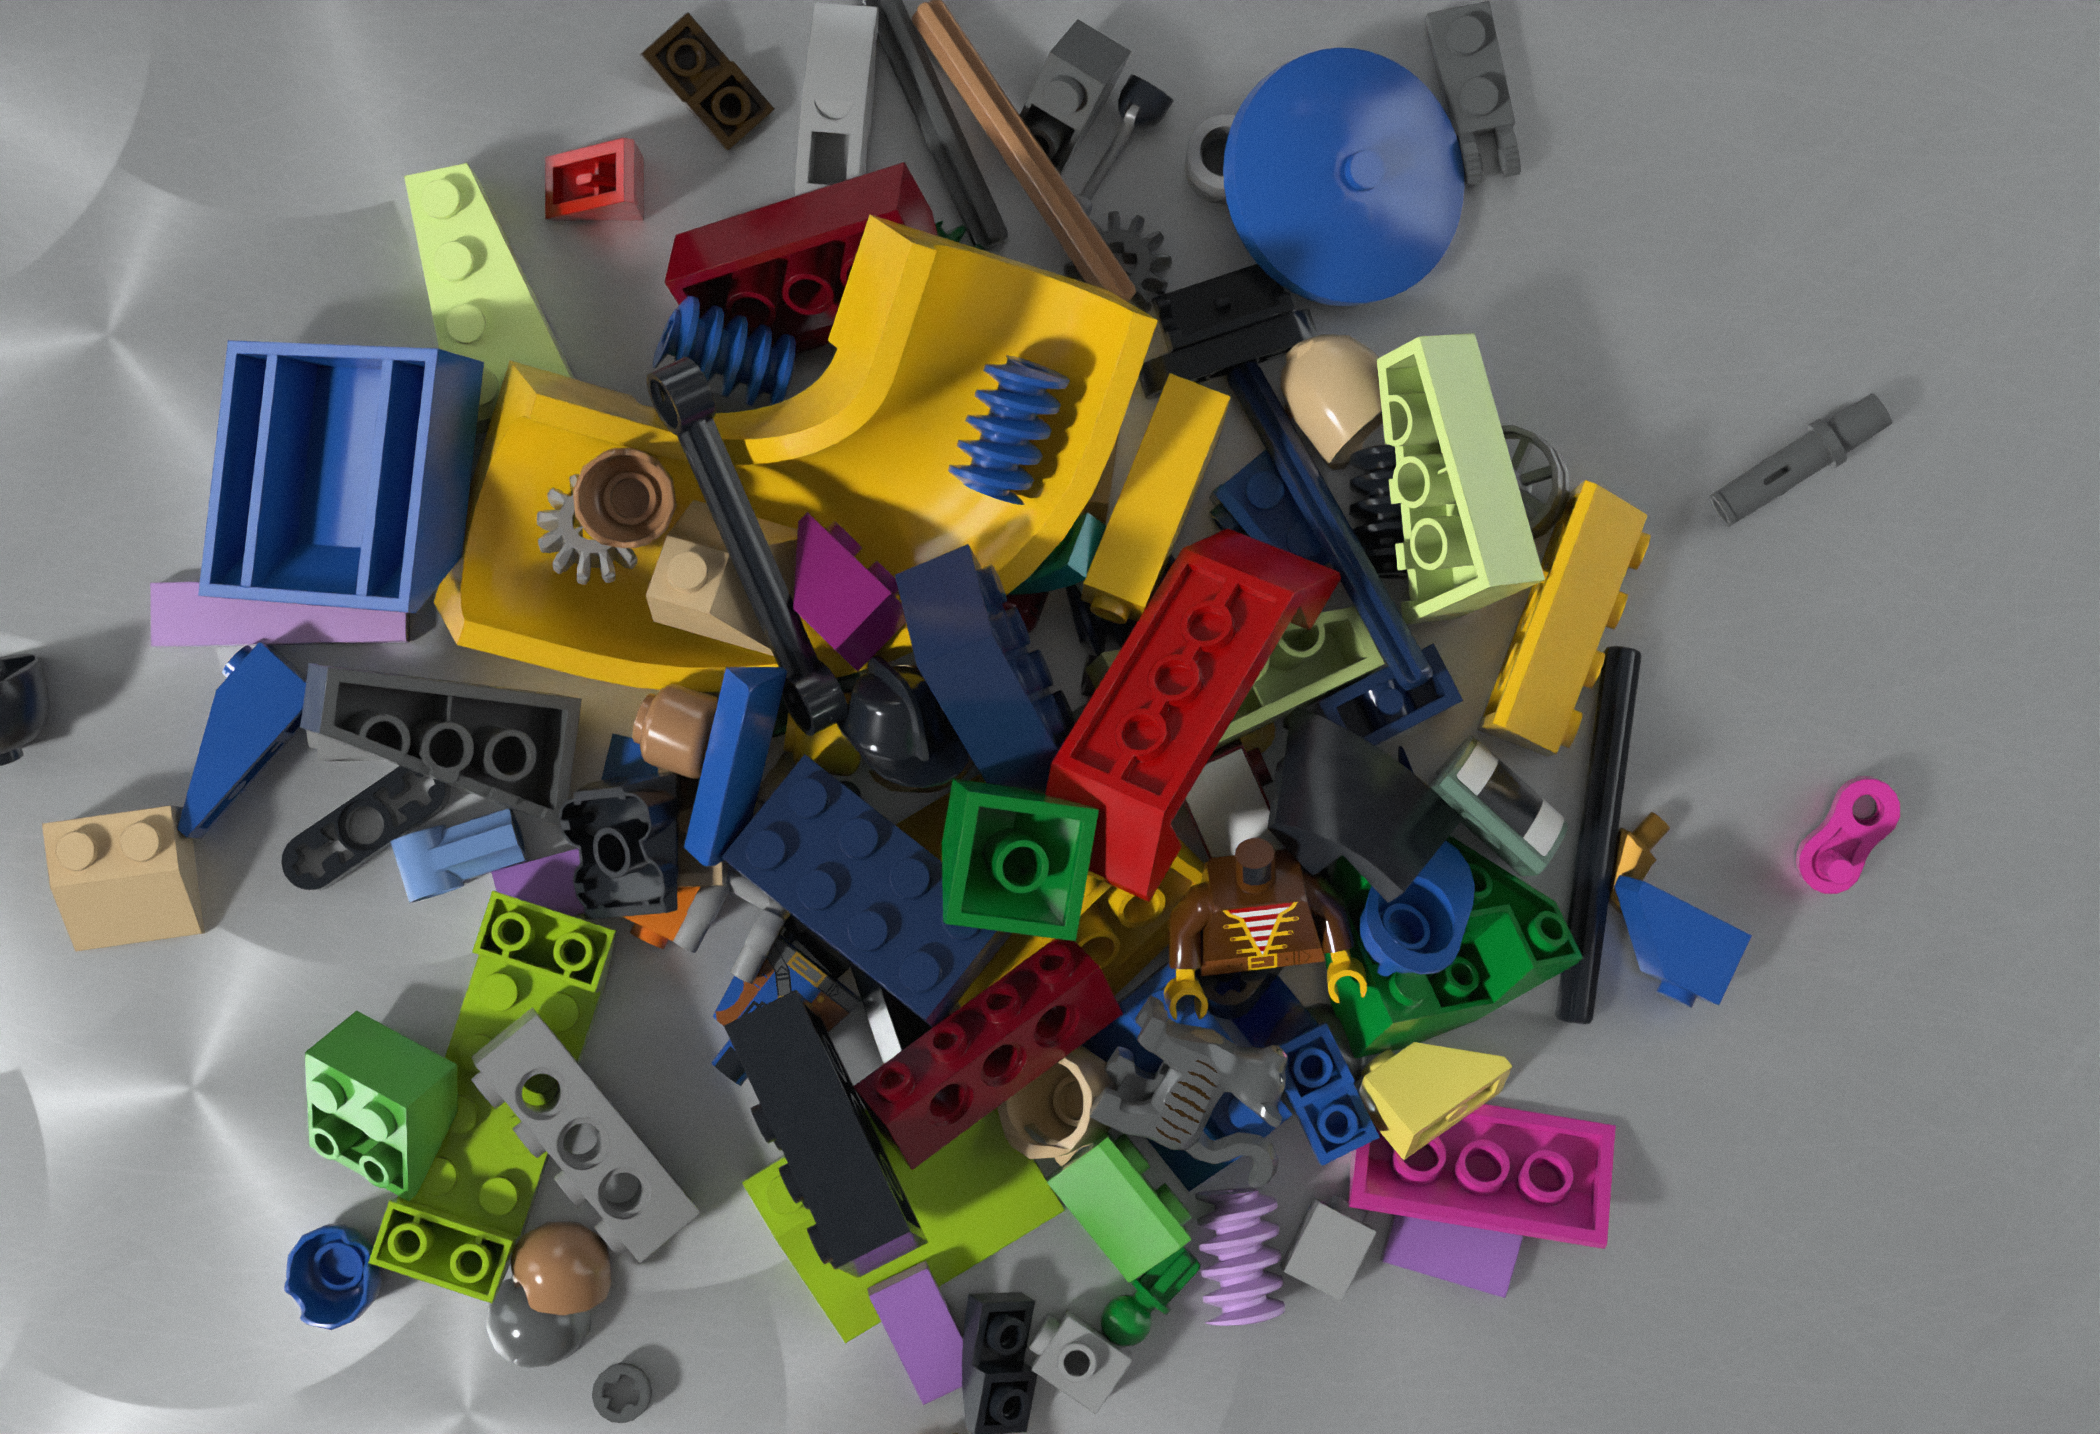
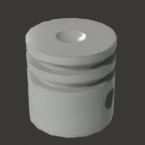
(1206, 158)

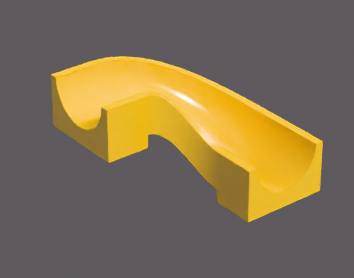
(851, 448)

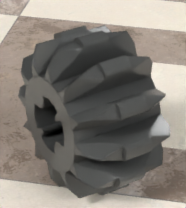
(1136, 252)

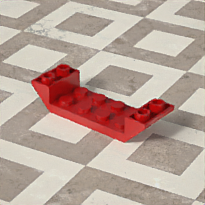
(1177, 694)

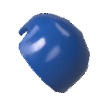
(332, 1276)

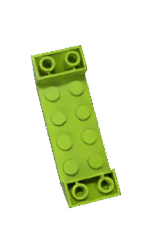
(484, 1177)

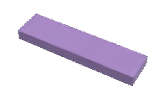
(192, 620)

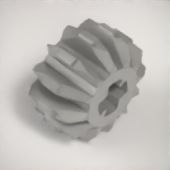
(572, 546)

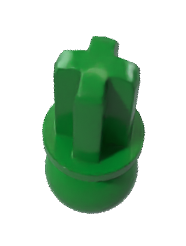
(1128, 1318)

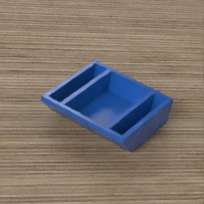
(340, 474)

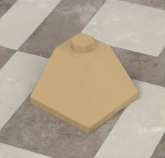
(699, 586)

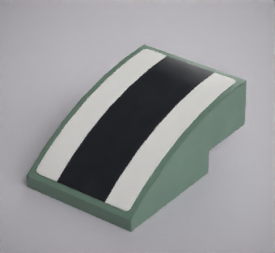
(1500, 808)

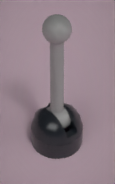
(1140, 107)

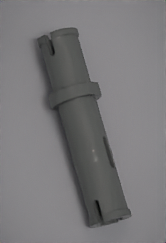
(1821, 446)

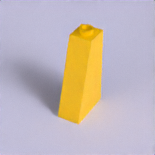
(1155, 500)

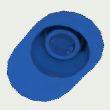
(1426, 922)

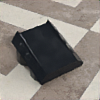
(625, 844)

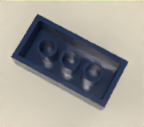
(982, 670)
(862, 890)

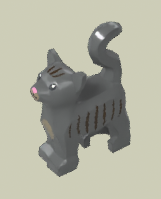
(1186, 1087)

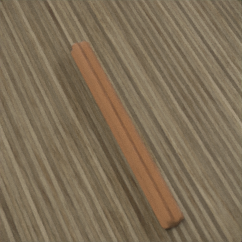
(1020, 149)

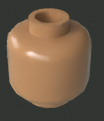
(675, 729)

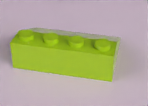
(965, 1196)

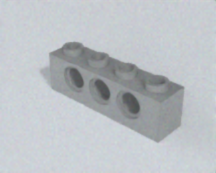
(659, 1204)

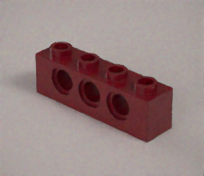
(988, 1050)

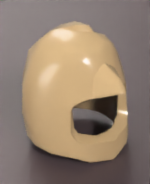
(1333, 394)
(1058, 1108)

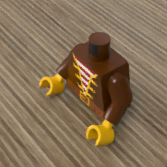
(1254, 916)

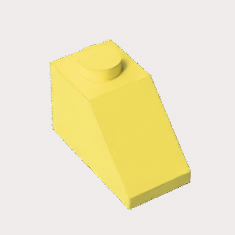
(1427, 1091)

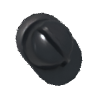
(902, 727)

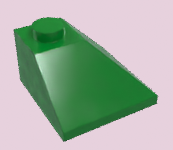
(1015, 860)

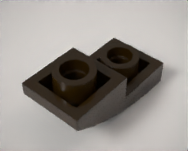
(707, 81)

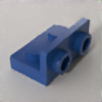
(1263, 508)

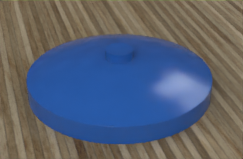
(1343, 177)

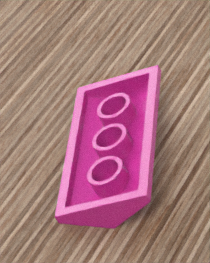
(1498, 1174)

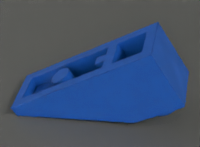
(246, 728)

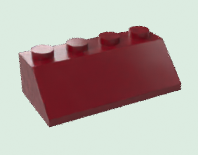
(793, 256)

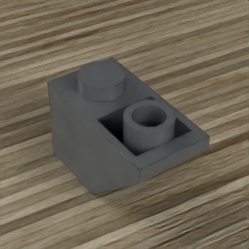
(1072, 90)

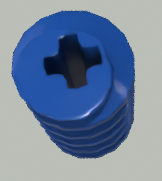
(729, 351)
(1008, 427)

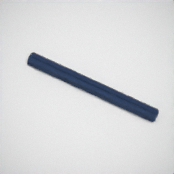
(1330, 526)

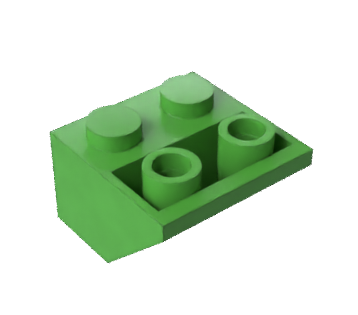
(379, 1103)
(1119, 1205)

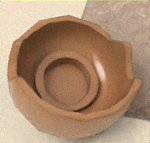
(624, 498)
(562, 1268)

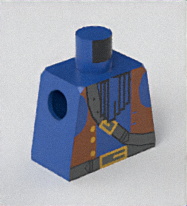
(780, 974)

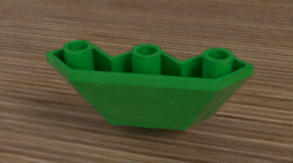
(1507, 949)

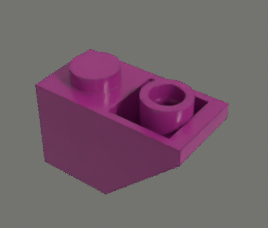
(841, 598)

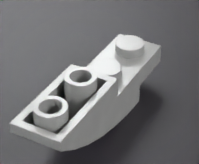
(836, 96)

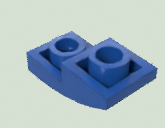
(1325, 1096)

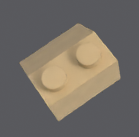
(124, 877)

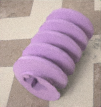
(1241, 1256)

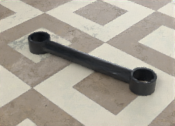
(688, 411)

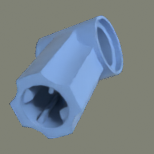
(444, 857)

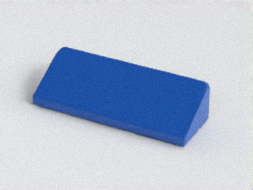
(734, 760)

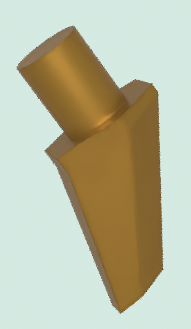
(1633, 852)

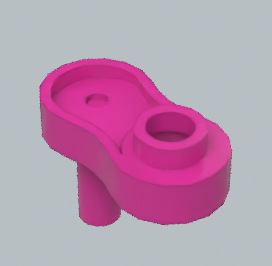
(1837, 849)

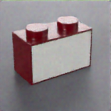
(1230, 800)

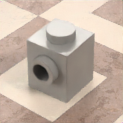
(1078, 1359)

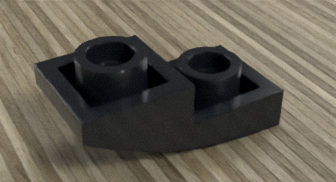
(994, 1376)

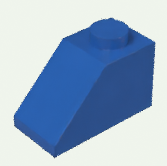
(1680, 943)

